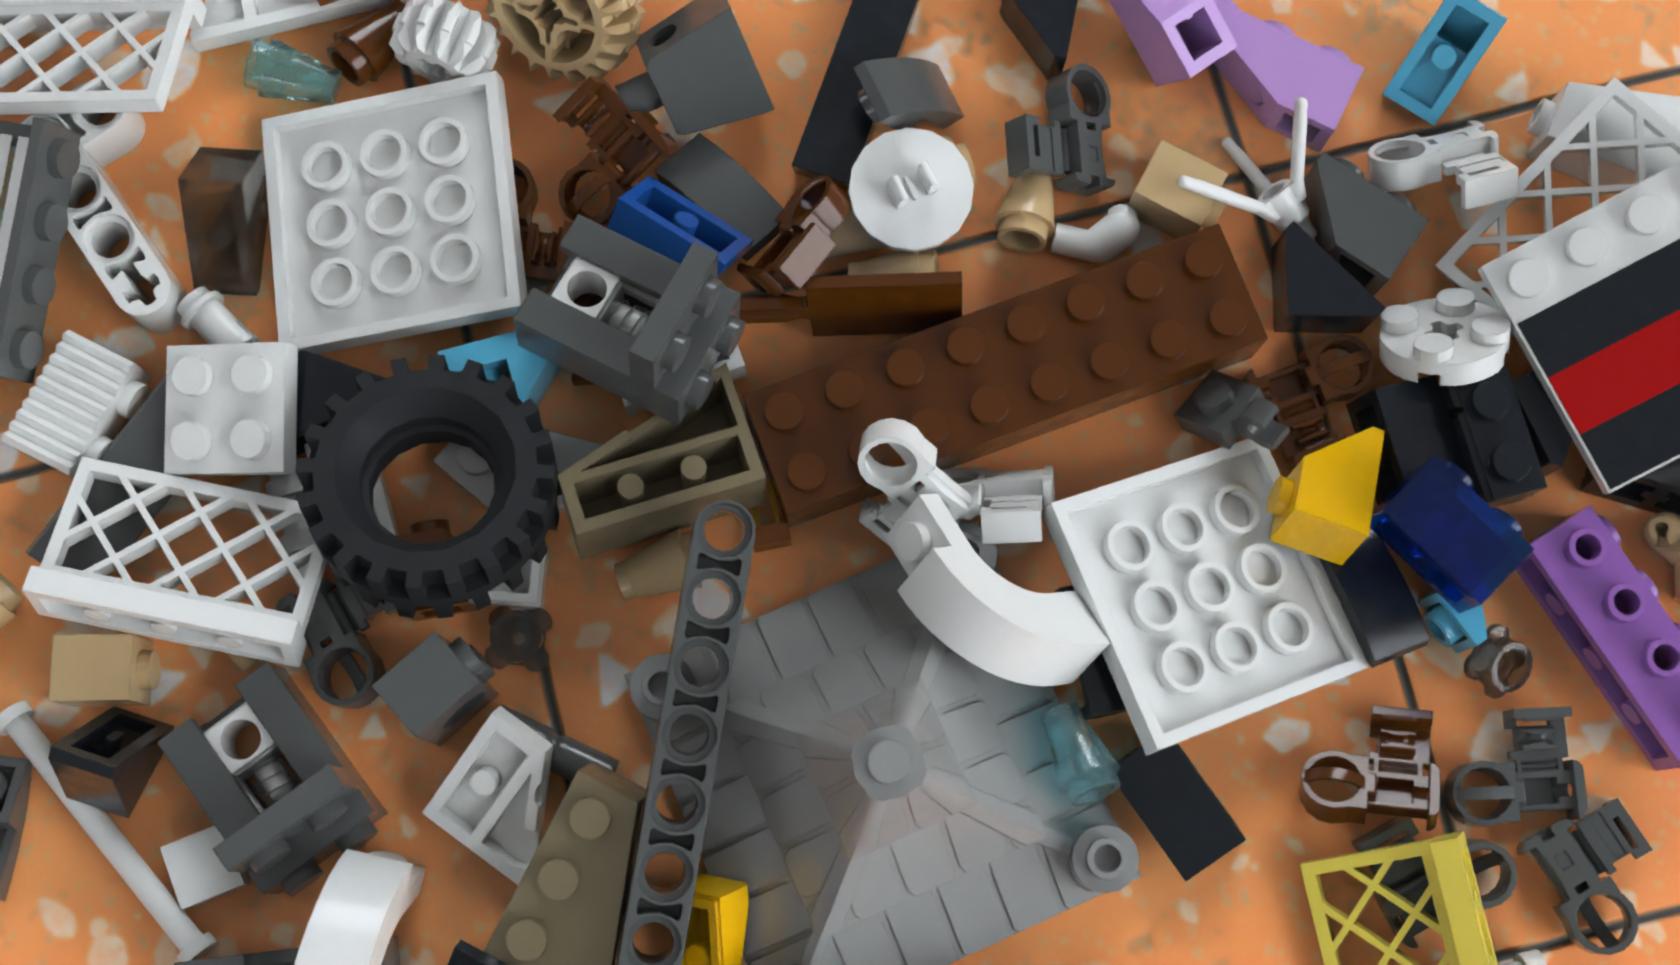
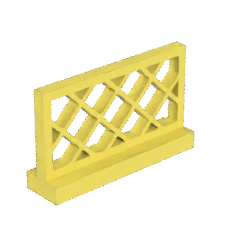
(1451, 885)

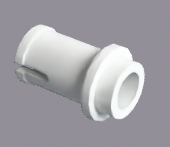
(211, 319)

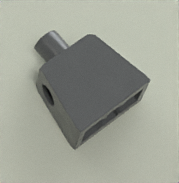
(697, 70)

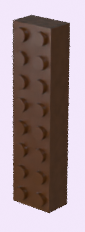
(1009, 370)

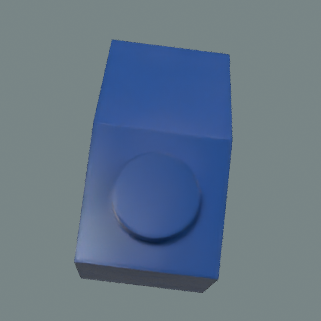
(671, 223)

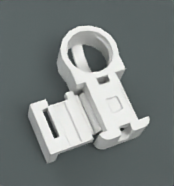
(1465, 152)
(901, 482)
(1009, 501)

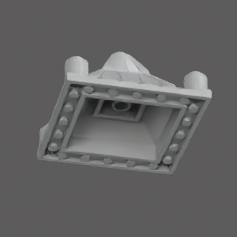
(883, 786)

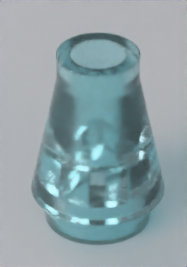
(289, 74)
(1079, 757)

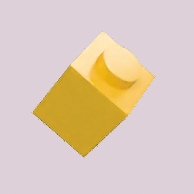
(1328, 498)

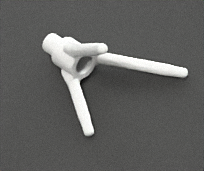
(1278, 202)

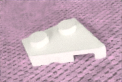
(497, 794)

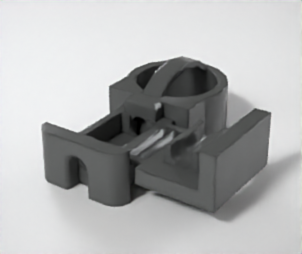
(1072, 137)
(338, 618)
(1537, 780)
(1573, 868)
(1410, 878)

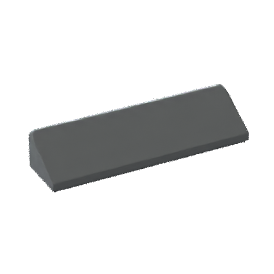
(138, 446)

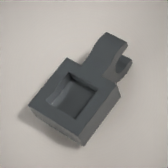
(1230, 408)

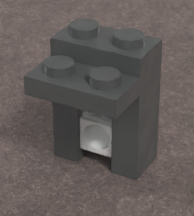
(650, 332)
(309, 821)

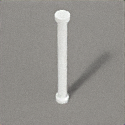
(151, 892)

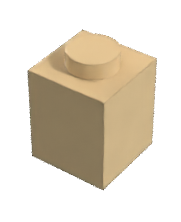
(1166, 204)
(103, 670)

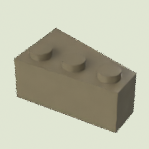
(664, 474)

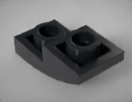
(1377, 602)

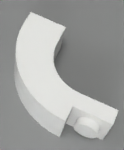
(981, 614)
(359, 909)

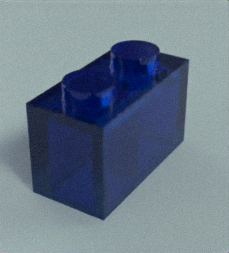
(1450, 534)

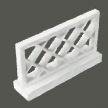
(72, 18)
(1642, 115)
(155, 607)

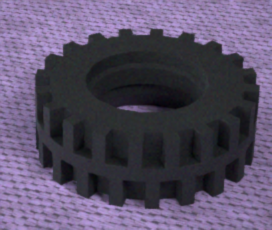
(399, 416)

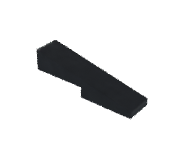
(838, 121)

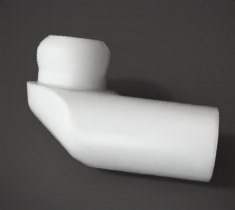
(1101, 241)

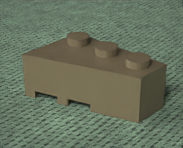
(578, 879)

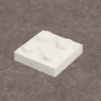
(231, 409)

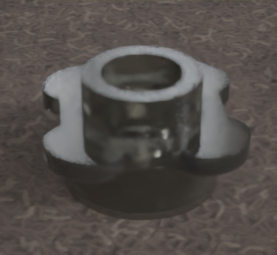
(505, 625)
(1499, 663)

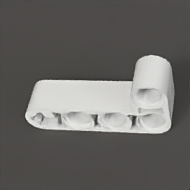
(111, 219)

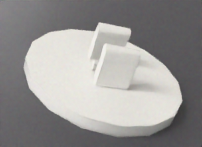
(910, 189)

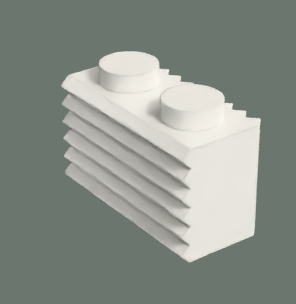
(77, 404)

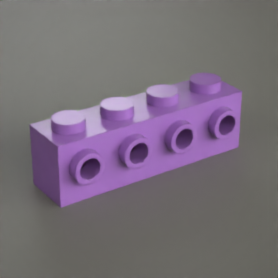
(1612, 626)

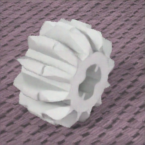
(443, 40)

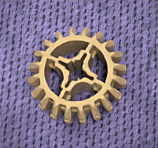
(552, 36)

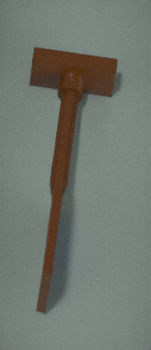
(852, 304)

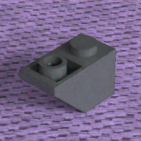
(1360, 222)

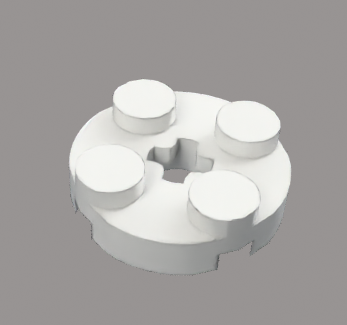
(1444, 338)

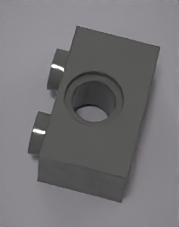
(438, 687)

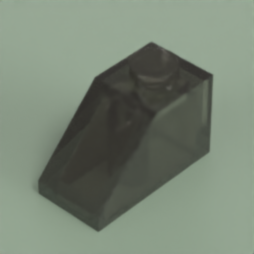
(225, 218)

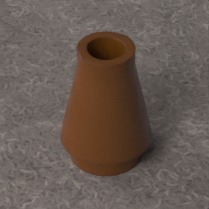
(364, 47)

